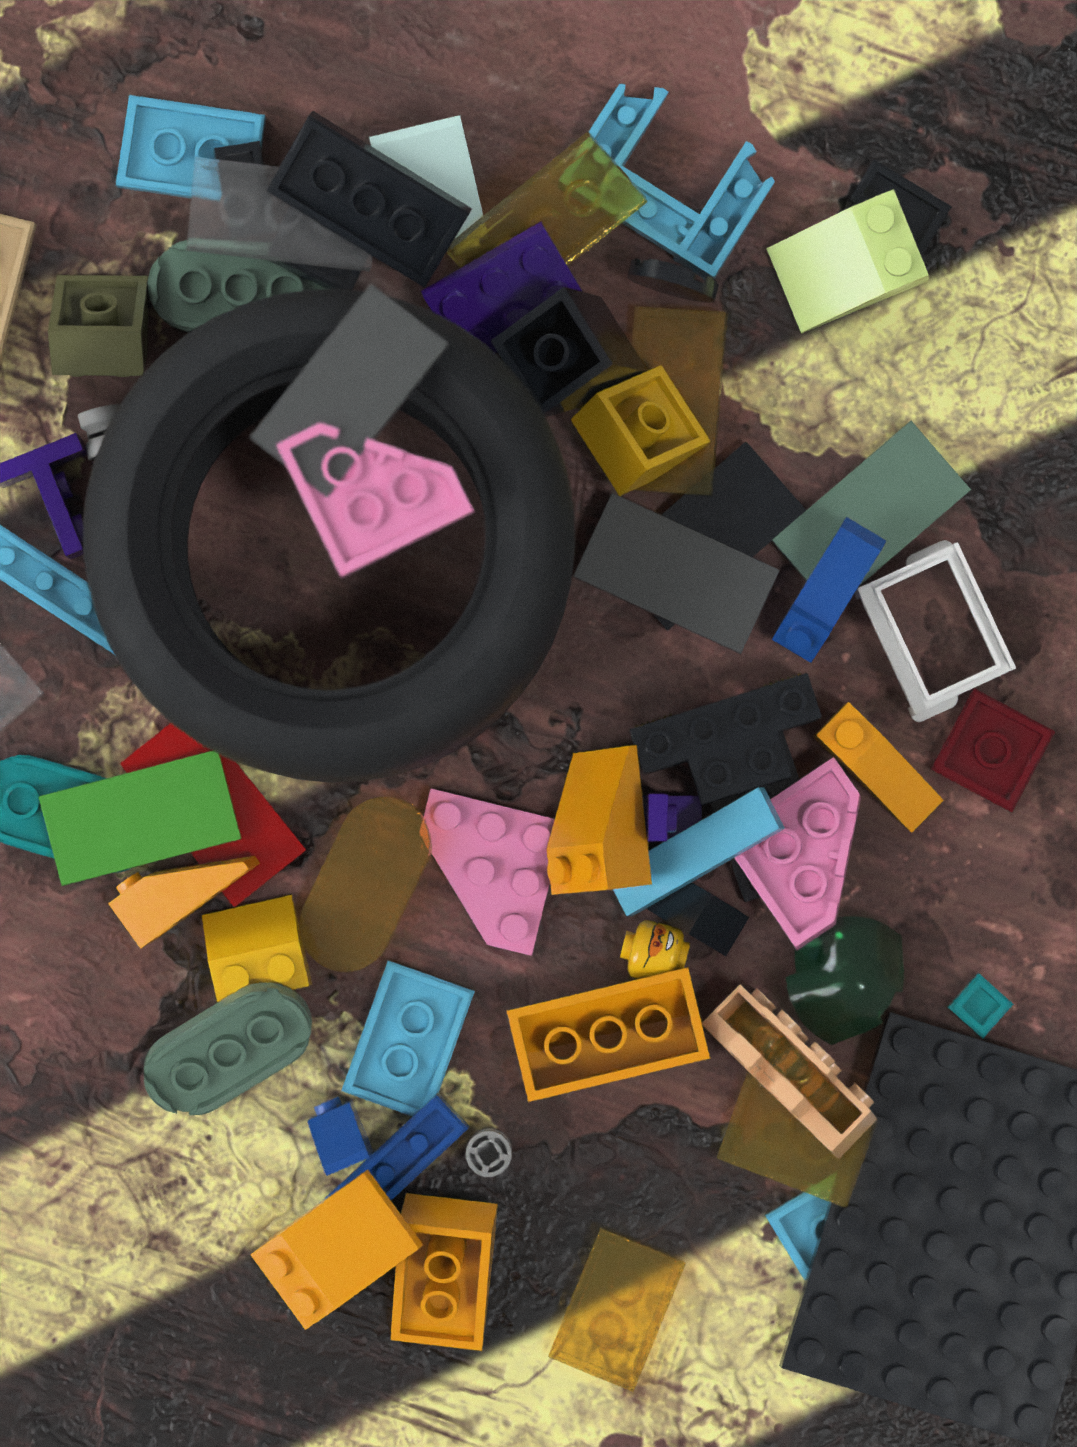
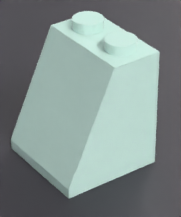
(439, 156)

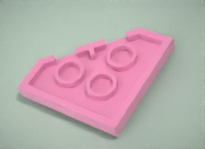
(380, 502)
(806, 863)
(493, 864)

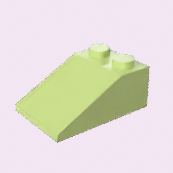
(848, 262)

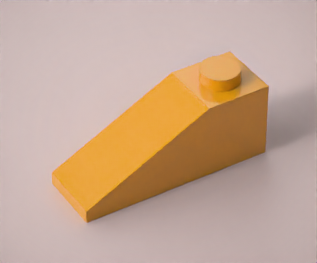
(878, 766)
(168, 896)

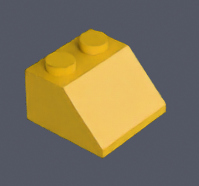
(639, 429)
(255, 946)

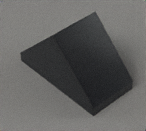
(702, 917)

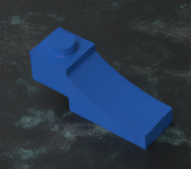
(828, 589)

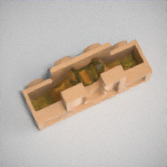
(793, 1073)

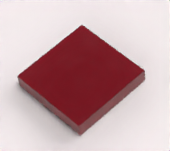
(992, 750)

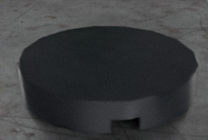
(672, 280)

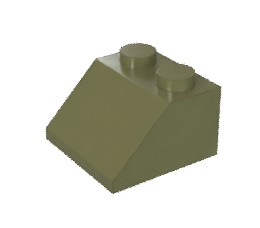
(99, 325)

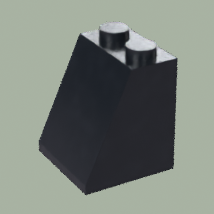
(568, 351)

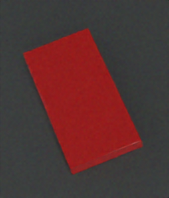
(260, 825)

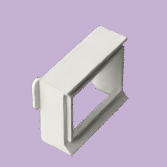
(922, 704)

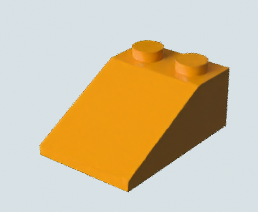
(600, 825)
(336, 1249)
(446, 1282)

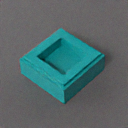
(980, 1005)

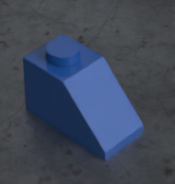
(339, 1135)

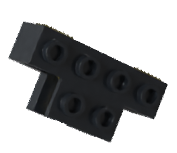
(730, 741)

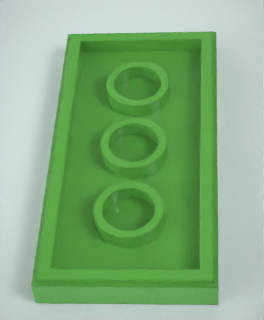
(140, 817)

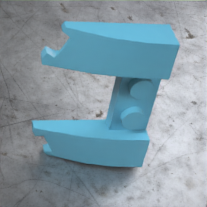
(694, 239)

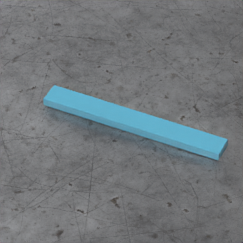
(49, 585)

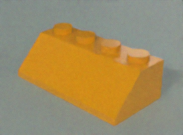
(608, 1034)

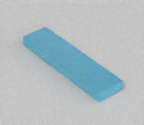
(704, 848)

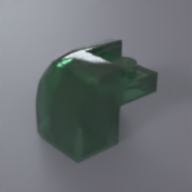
(847, 978)

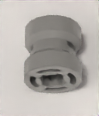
(95, 424)
(489, 1144)

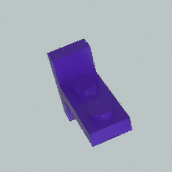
(52, 486)
(669, 815)

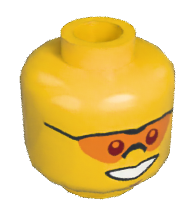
(654, 949)

